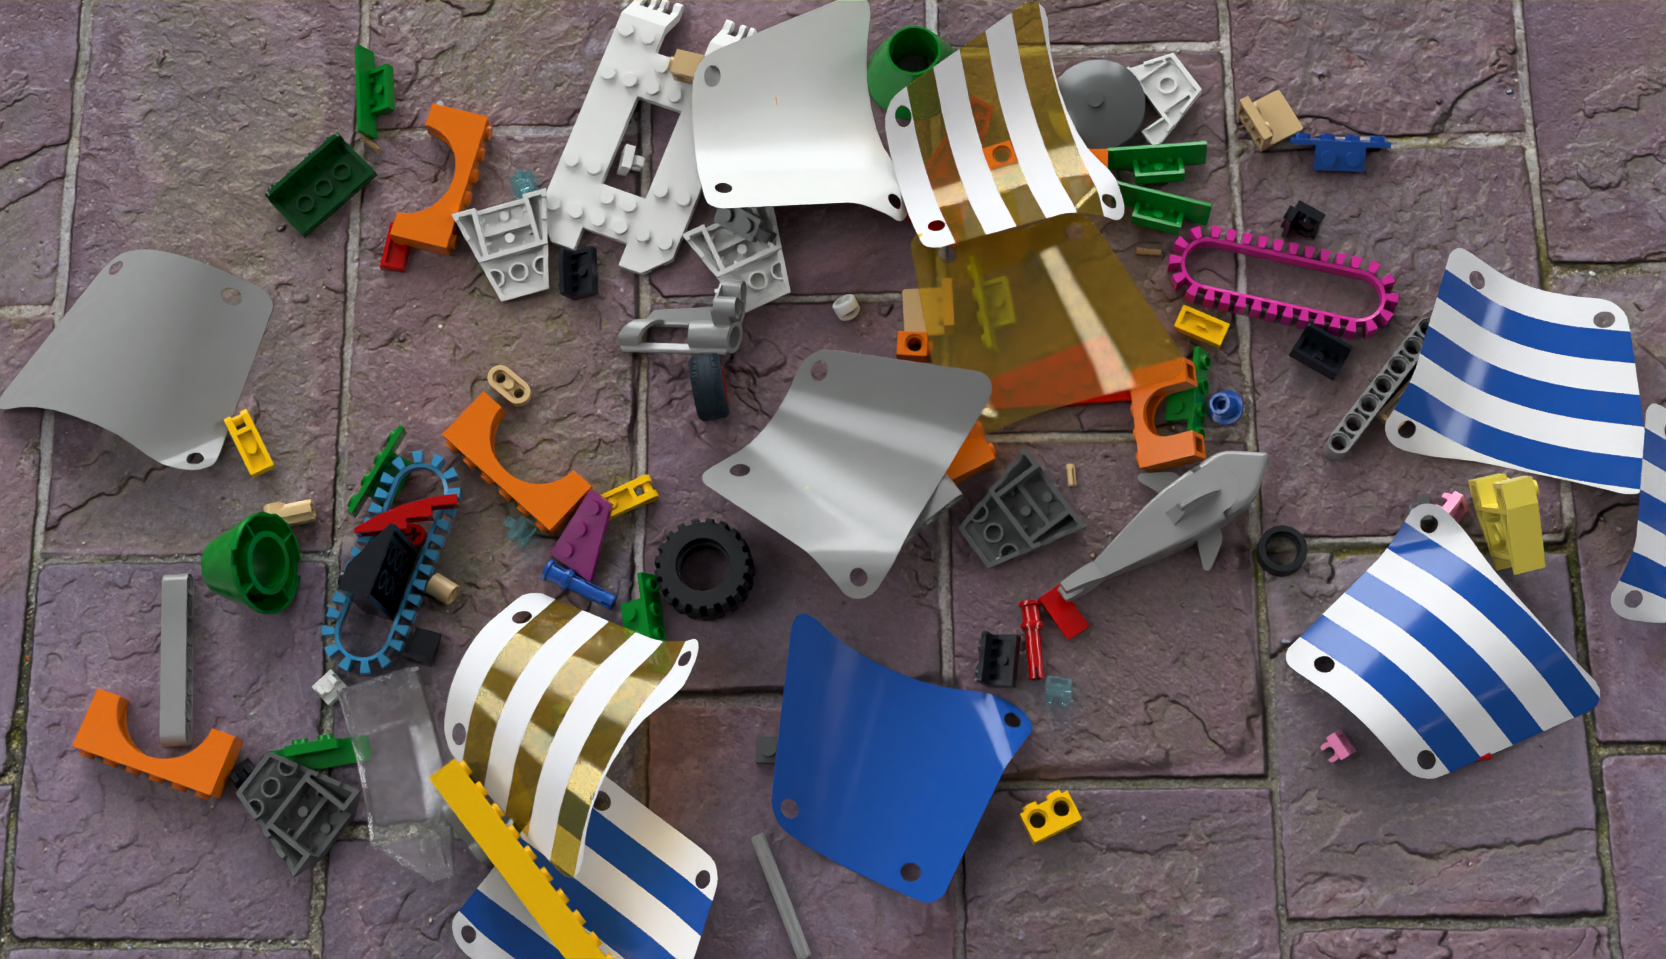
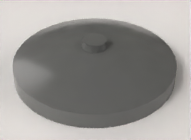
(1103, 102)

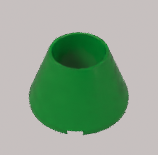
(887, 79)
(254, 563)

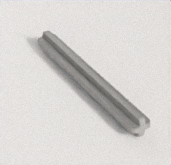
(781, 896)

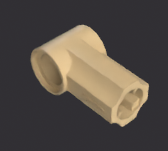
(293, 513)

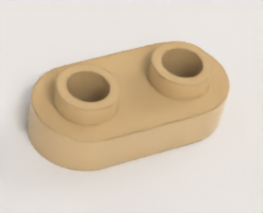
(511, 385)

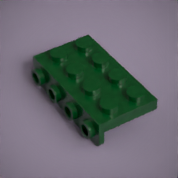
(320, 184)

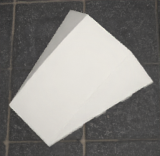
(510, 244)
(739, 259)

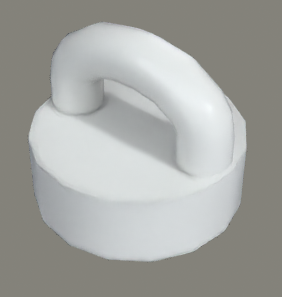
(845, 305)

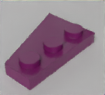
(583, 536)

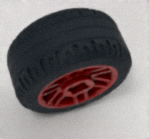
(709, 387)

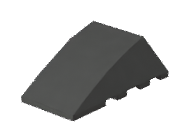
(1019, 514)
(298, 809)

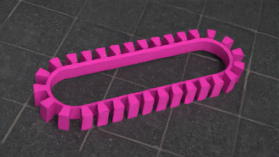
(1369, 328)

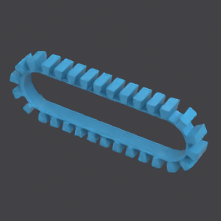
(433, 555)

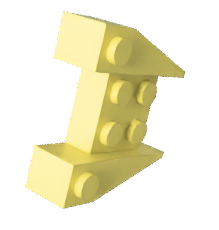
(1510, 521)

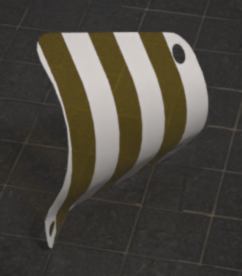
(979, 97)
(552, 711)

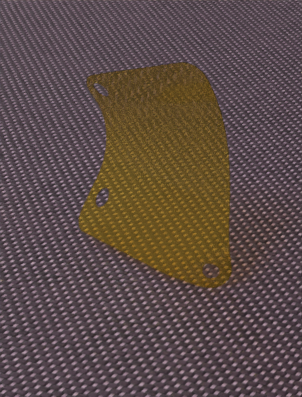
(1037, 333)

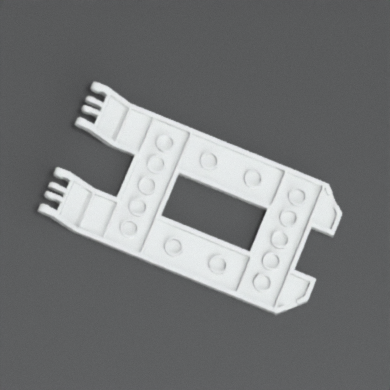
(577, 191)

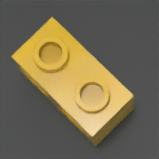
(1053, 823)

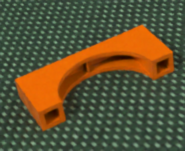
(434, 227)
(547, 503)
(107, 736)

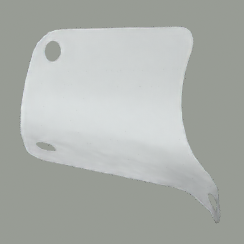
(820, 134)

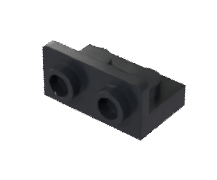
(1304, 219)

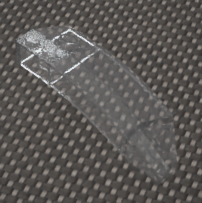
(395, 757)

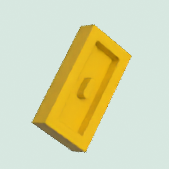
(1201, 326)

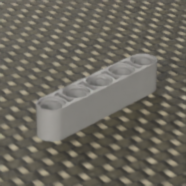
(942, 499)

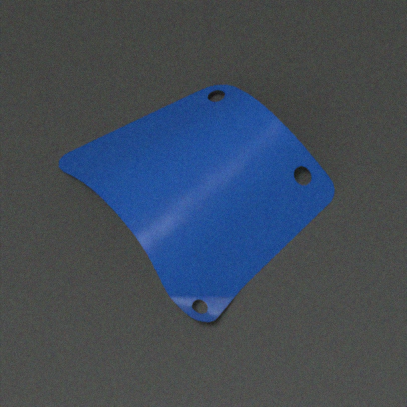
(885, 762)

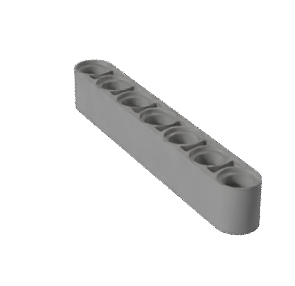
(1375, 398)
(177, 660)

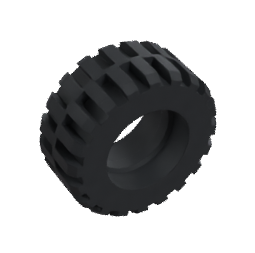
(686, 542)

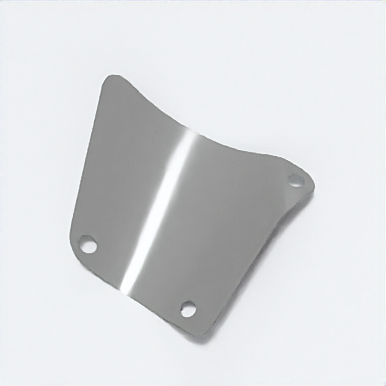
(151, 356)
(866, 451)

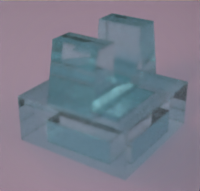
(523, 183)
(520, 530)
(1058, 687)

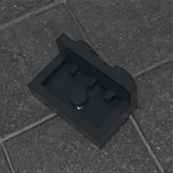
(578, 272)
(1321, 351)
(998, 660)

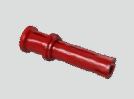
(1032, 626)

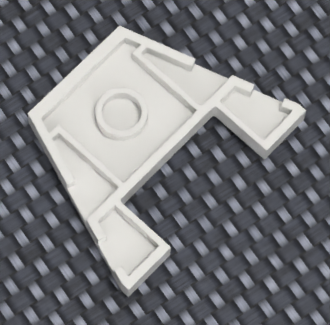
(1169, 91)

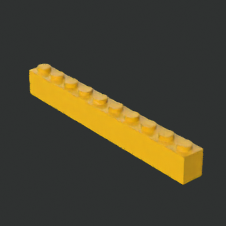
(516, 863)

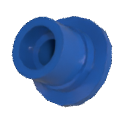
(1226, 407)

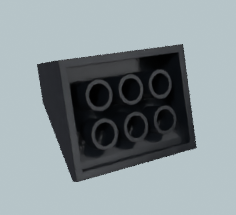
(380, 573)

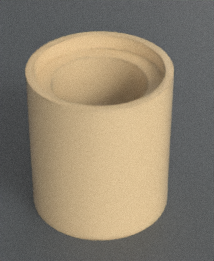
(442, 589)

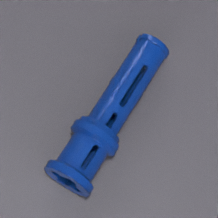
(568, 580)

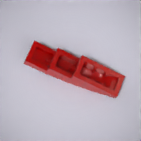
(408, 513)

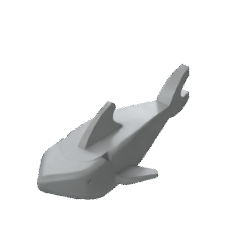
(1182, 514)

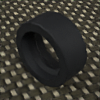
(1290, 533)

